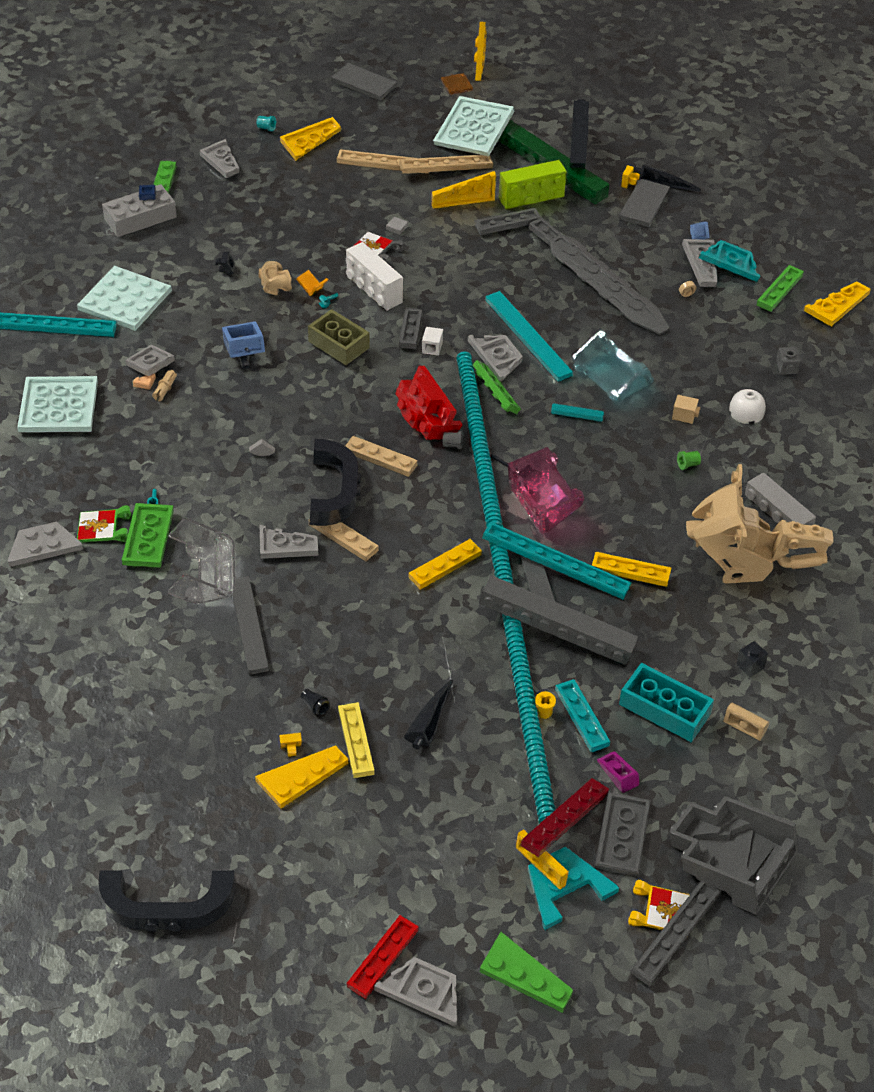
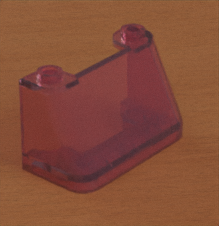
(543, 489)

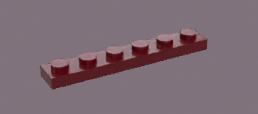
(564, 817)

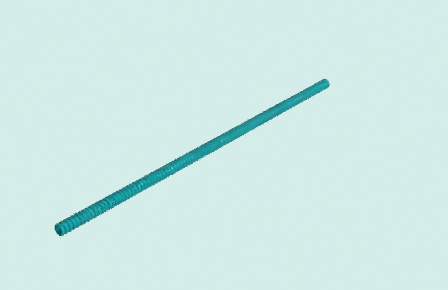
(513, 630)

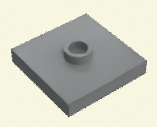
(149, 360)

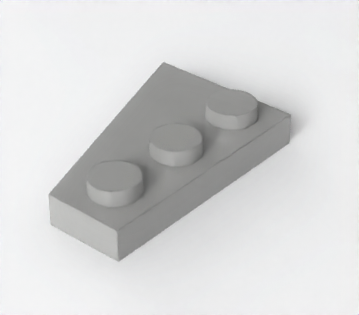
(220, 158)
(282, 544)

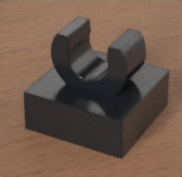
(227, 263)

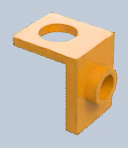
(310, 283)

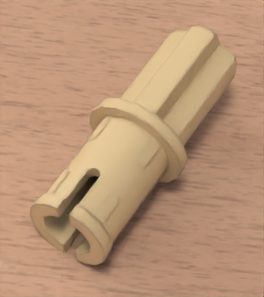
(164, 385)

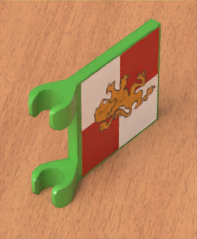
(102, 525)

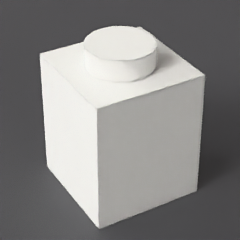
(432, 341)

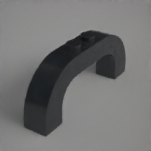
(337, 509)
(166, 915)

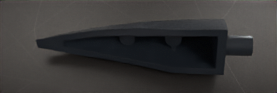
(662, 177)
(426, 723)

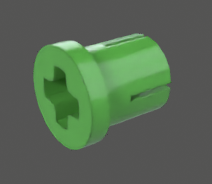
(688, 459)

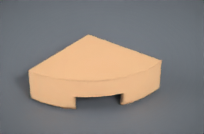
(144, 382)

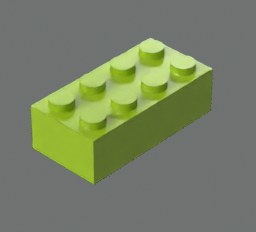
(532, 184)

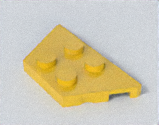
(479, 56)

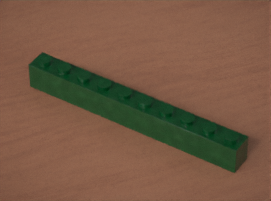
(539, 152)

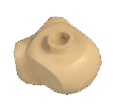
(274, 278)

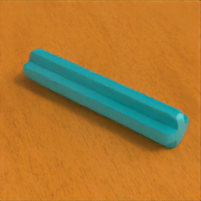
(577, 412)

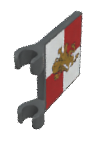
(380, 244)

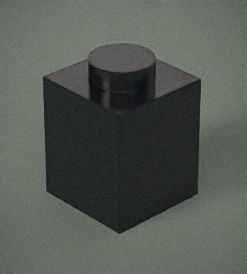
(752, 659)

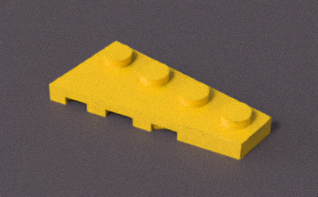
(838, 304)

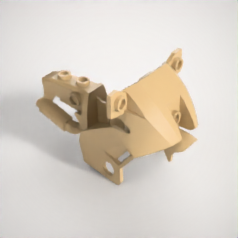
(731, 523)

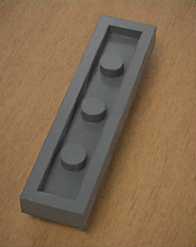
(506, 221)

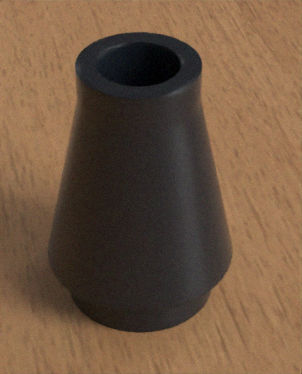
(317, 703)

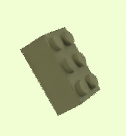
(338, 337)

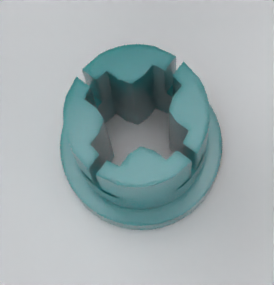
(266, 122)

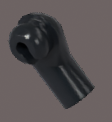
(245, 360)

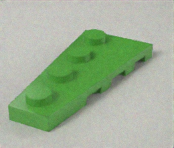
(522, 972)

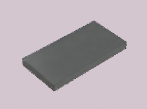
(364, 81)
(644, 203)
(622, 834)

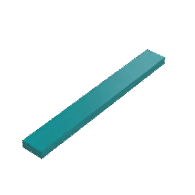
(58, 324)
(529, 336)
(556, 560)

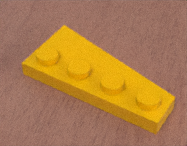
(306, 139)
(466, 192)
(298, 777)

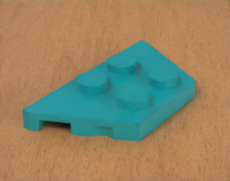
(732, 259)

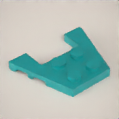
(579, 874)

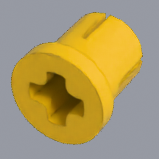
(545, 703)

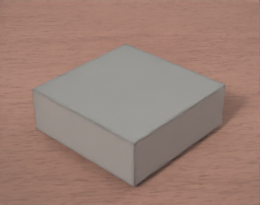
(397, 225)

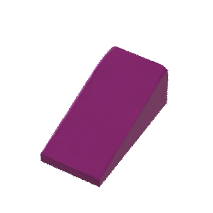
(619, 771)

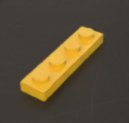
(445, 564)
(632, 569)

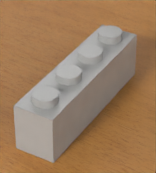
(776, 501)

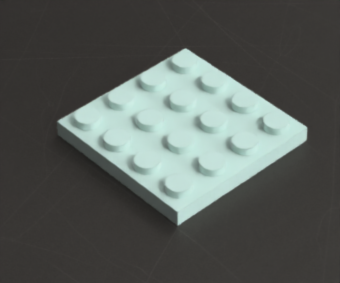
(474, 126)
(124, 298)
(58, 404)

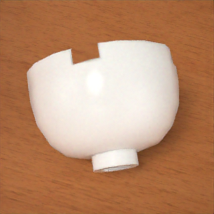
(747, 406)

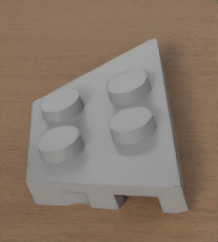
(497, 353)
(42, 543)
(424, 989)

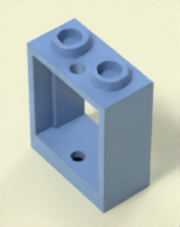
(251, 338)

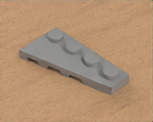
(704, 271)

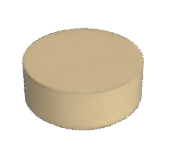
(687, 288)

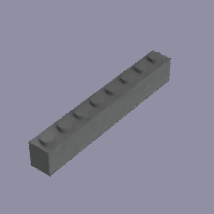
(558, 620)

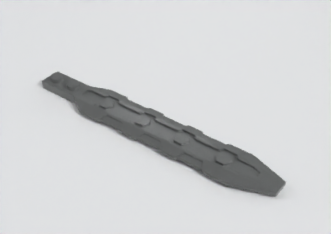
(601, 278)

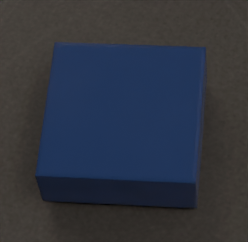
(147, 192)

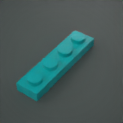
(582, 715)

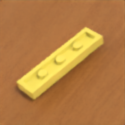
(356, 740)

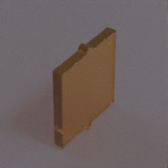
(456, 83)

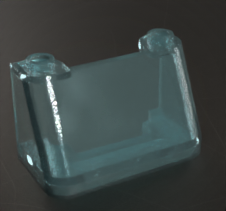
(611, 367)

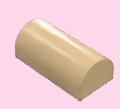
(746, 721)

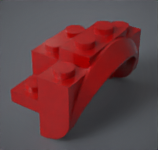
(420, 400)

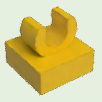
(629, 177)
(290, 742)

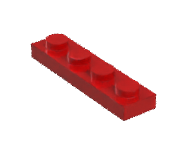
(382, 956)

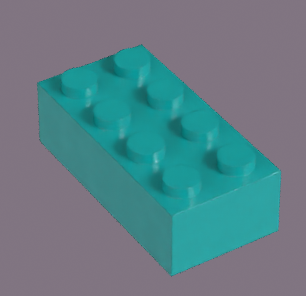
(666, 702)

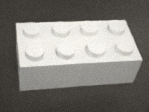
(374, 276)

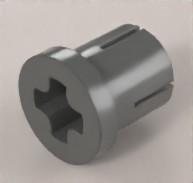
(453, 439)

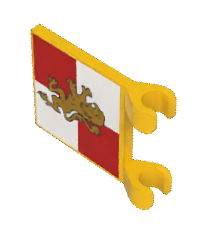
(661, 905)

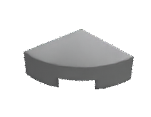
(262, 448)

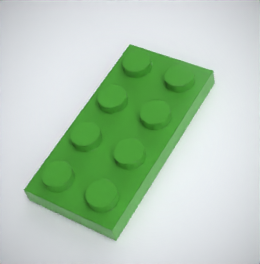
(147, 535)

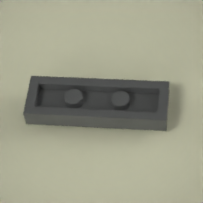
(410, 328)

